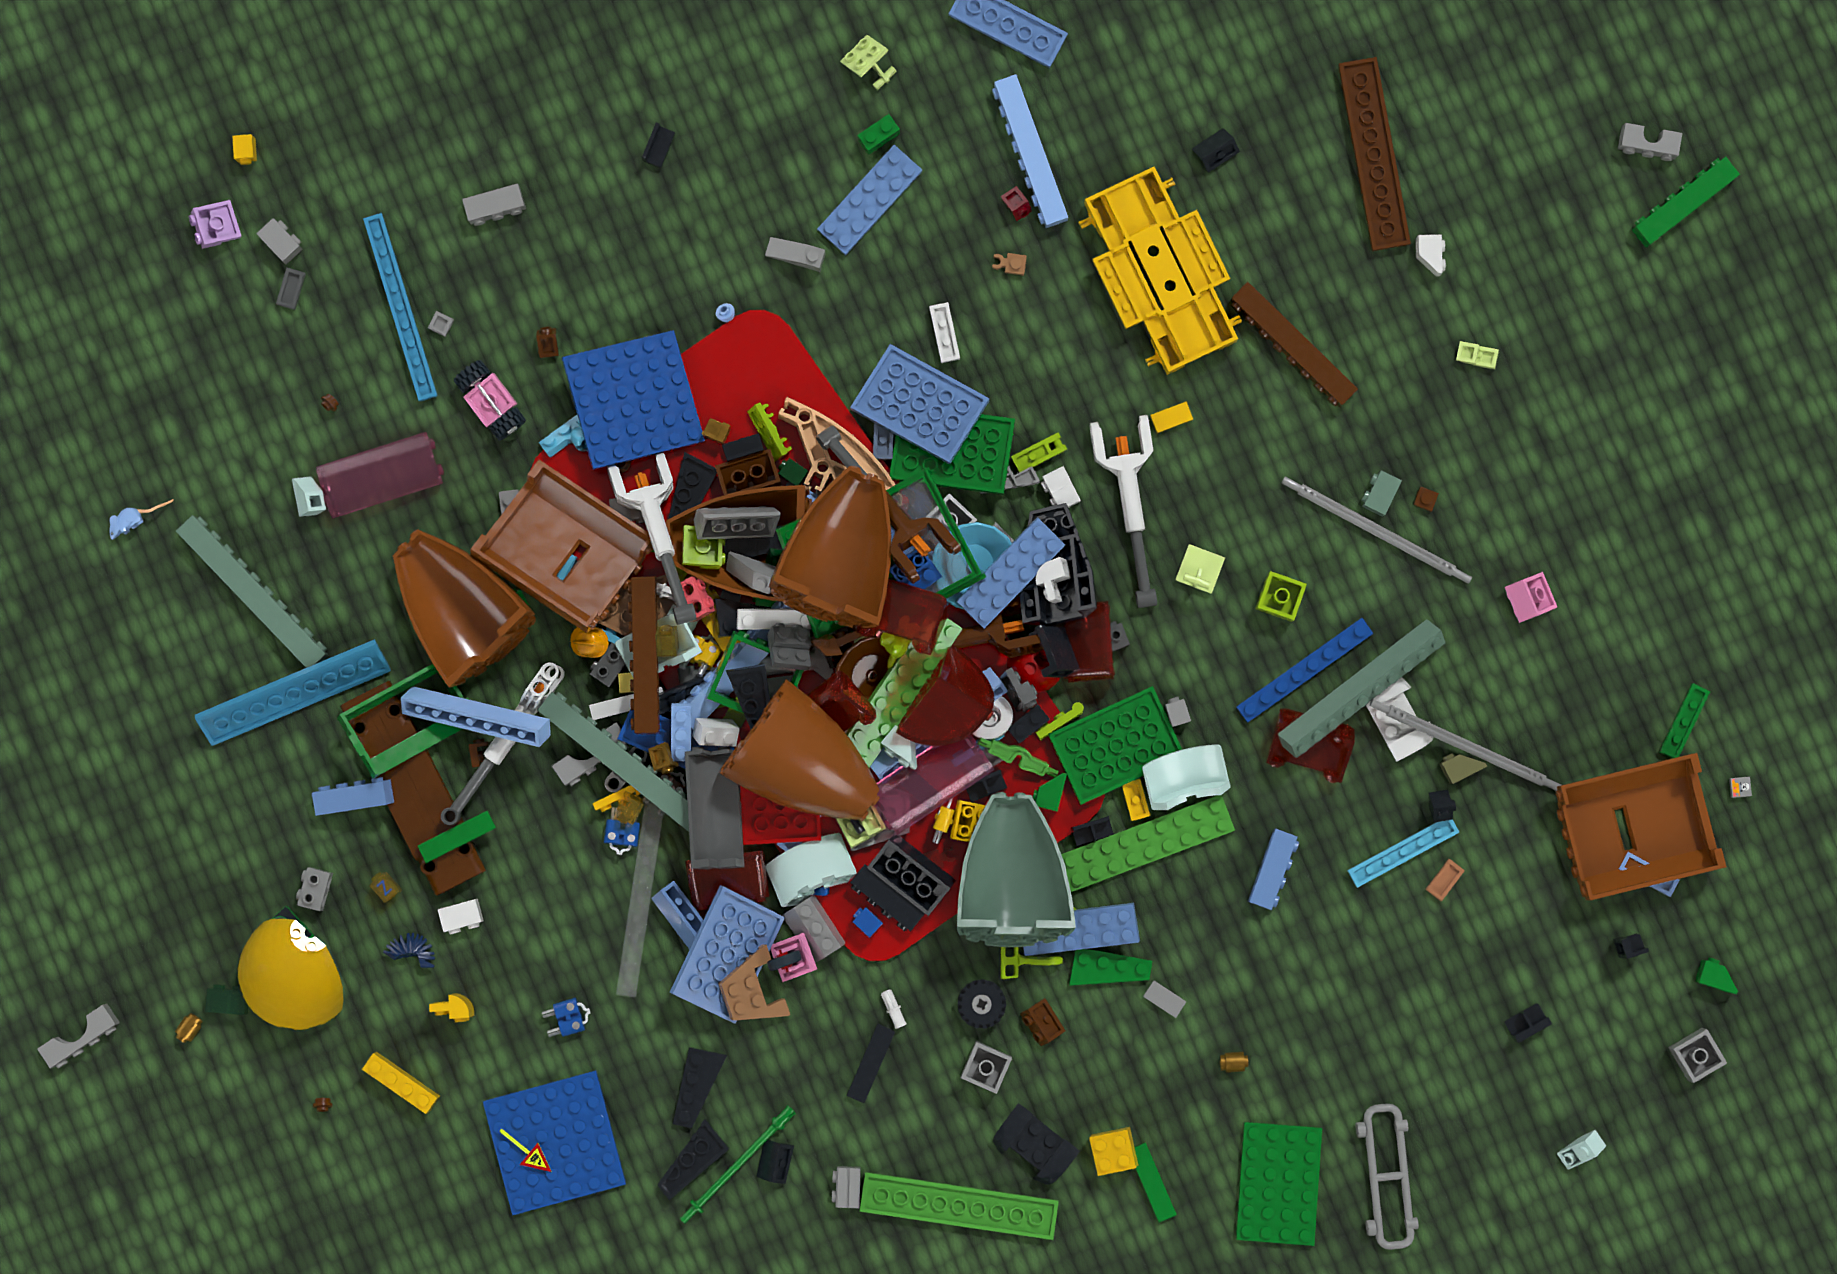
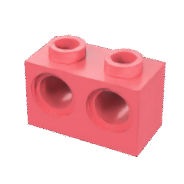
(698, 596)

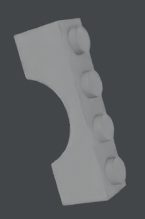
(571, 769)
(99, 1022)

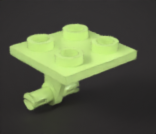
(865, 56)
(1200, 568)

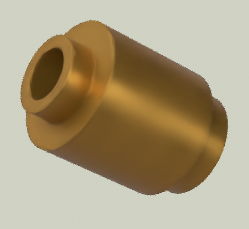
(188, 1028)
(1233, 1062)

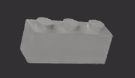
(494, 204)

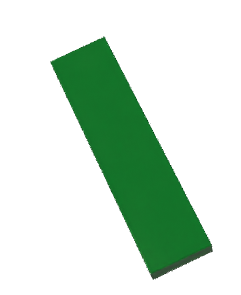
(1684, 721)
(457, 836)
(1153, 1184)

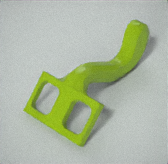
(1017, 960)

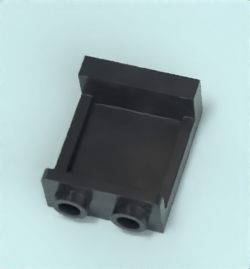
(1057, 650)

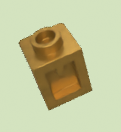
(662, 758)

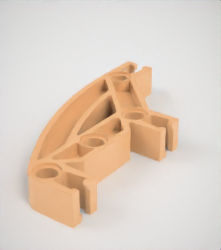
(819, 456)

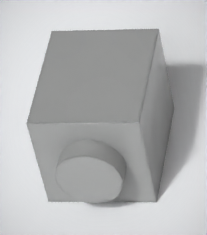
(1177, 711)

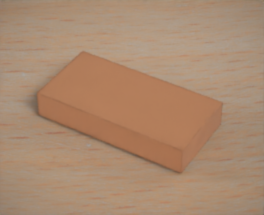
(1444, 880)

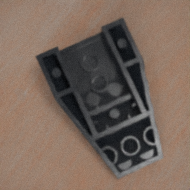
(1077, 592)

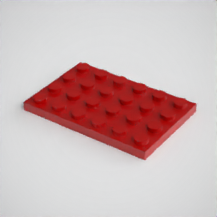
(772, 823)

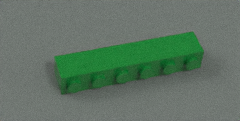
(1685, 202)

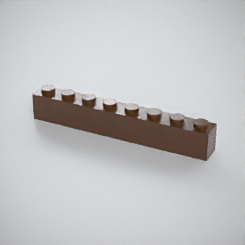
(1293, 344)
(645, 658)

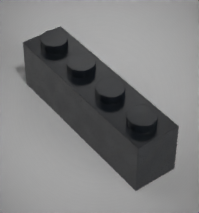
(887, 898)

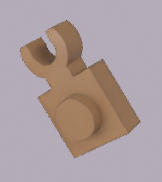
(1013, 263)

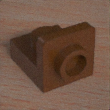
(547, 342)
(477, 756)

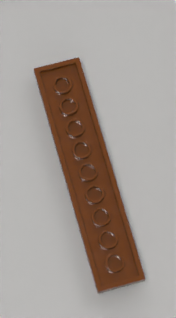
(1374, 154)

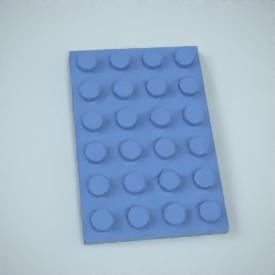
(920, 404)
(725, 939)

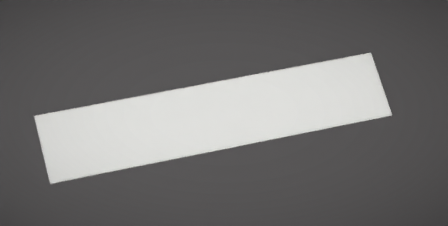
(612, 706)

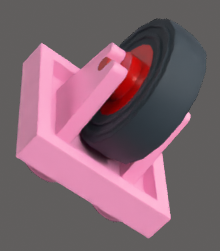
(792, 957)

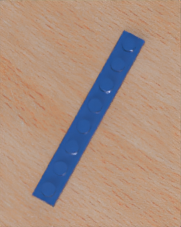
(1304, 670)

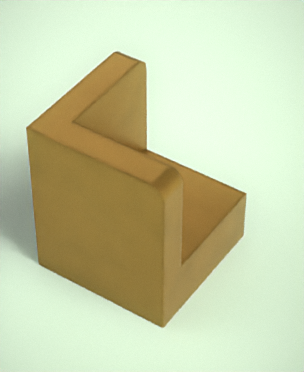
(716, 431)

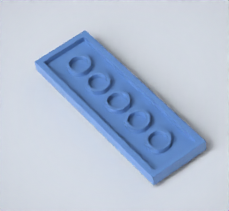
(1011, 27)
(869, 200)
(1010, 573)
(1094, 929)

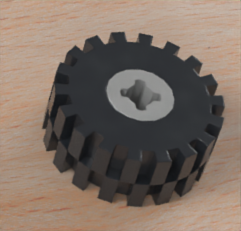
(976, 995)

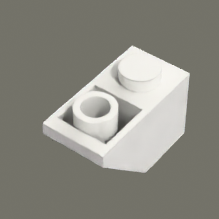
(1429, 252)

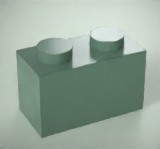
(1381, 493)

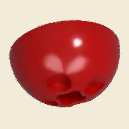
(1030, 668)

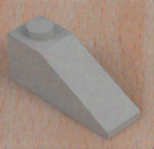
(796, 253)
(750, 571)

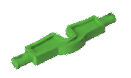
(1008, 754)

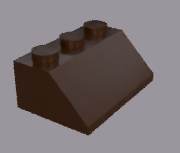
(748, 473)

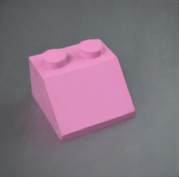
(1530, 597)

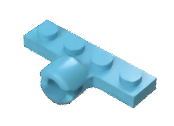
(564, 435)

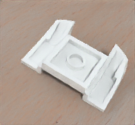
(1399, 737)

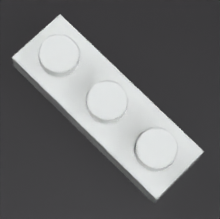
(944, 332)

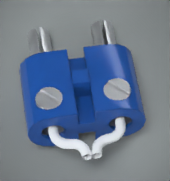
(621, 834)
(568, 1017)

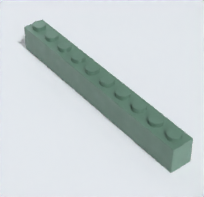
(251, 592)
(1361, 688)
(616, 757)

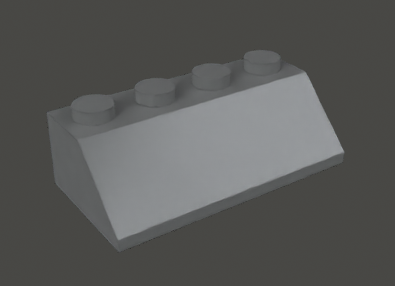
(736, 522)

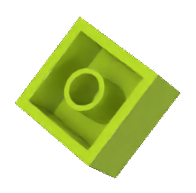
(1281, 596)

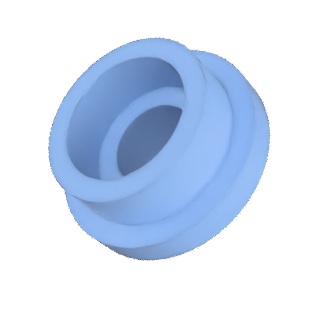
(725, 312)

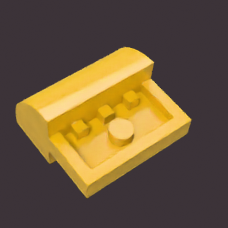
(965, 820)
(457, 1007)

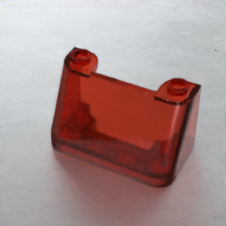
(911, 615)
(1092, 645)
(843, 701)
(1327, 755)
(747, 881)

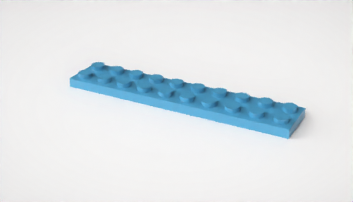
(292, 692)

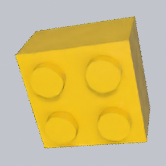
(1113, 1151)

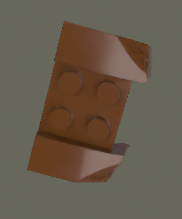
(830, 643)

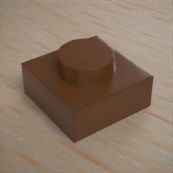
(1425, 499)

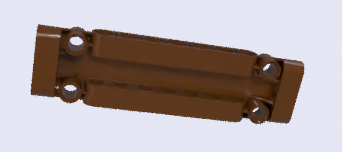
(416, 792)

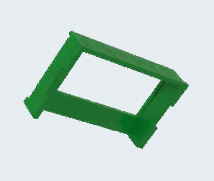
(411, 745)

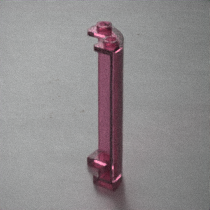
(379, 474)
(939, 776)

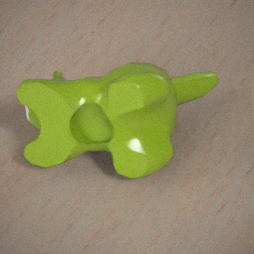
(894, 646)

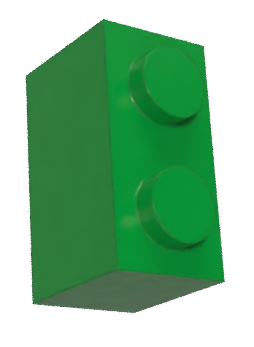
(878, 134)

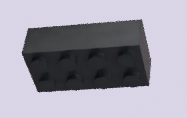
(911, 874)

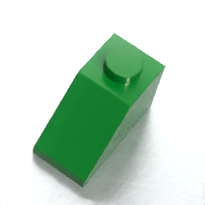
(1050, 793)
(1715, 975)

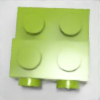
(702, 552)

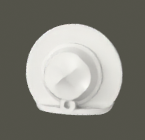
(998, 723)

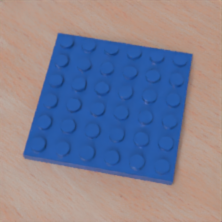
(633, 399)
(574, 1135)

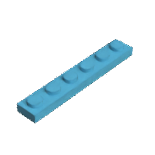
(1402, 851)

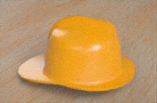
(589, 644)

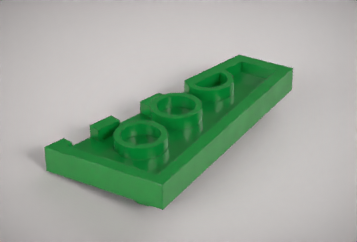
(1104, 967)

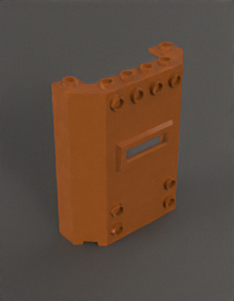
(542, 533)
(1663, 819)

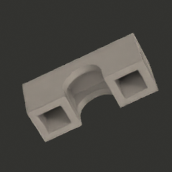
(1633, 141)

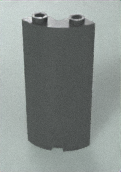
(713, 811)

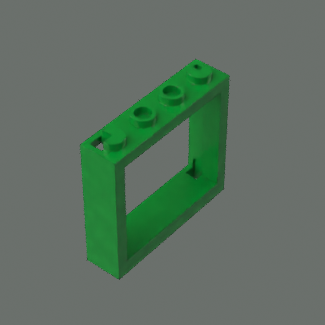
(743, 637)

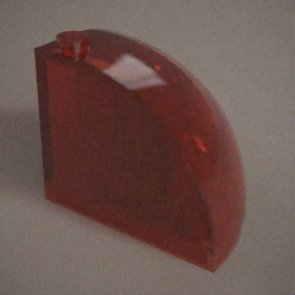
(949, 703)

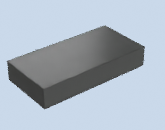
(290, 288)

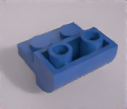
(925, 568)

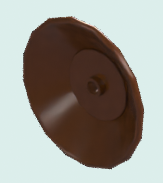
(861, 660)

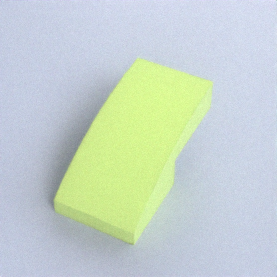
(1477, 355)

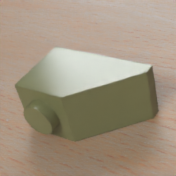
(1459, 767)

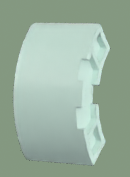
(687, 645)
(1185, 773)
(809, 867)

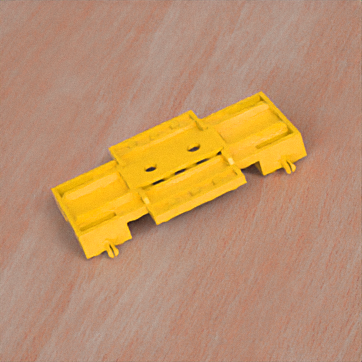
(1189, 323)

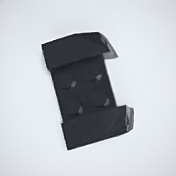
(1035, 1144)

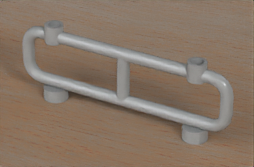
(1375, 1226)

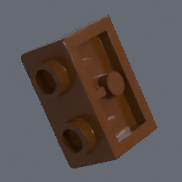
(1042, 1022)

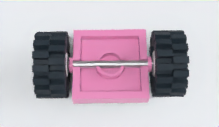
(489, 400)

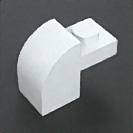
(1049, 575)

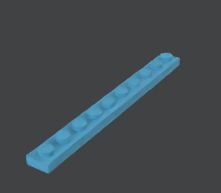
(400, 307)

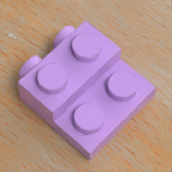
(214, 224)

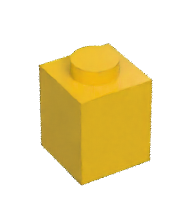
(244, 149)

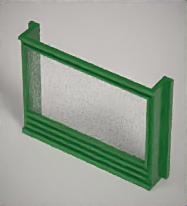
(919, 499)

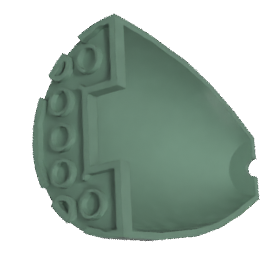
(1014, 878)

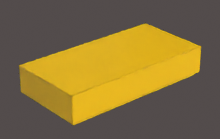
(1171, 417)

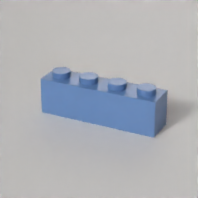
(352, 797)
(1272, 869)
(679, 912)

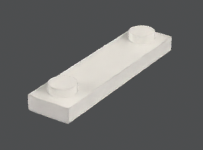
(766, 618)

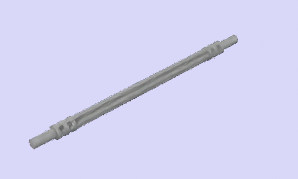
(1376, 530)
(1465, 745)

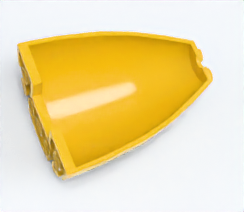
(289, 976)

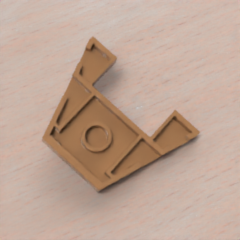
(743, 992)

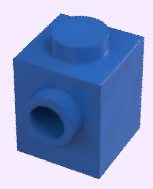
(866, 921)

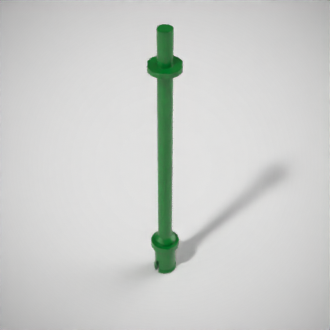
(776, 1124)

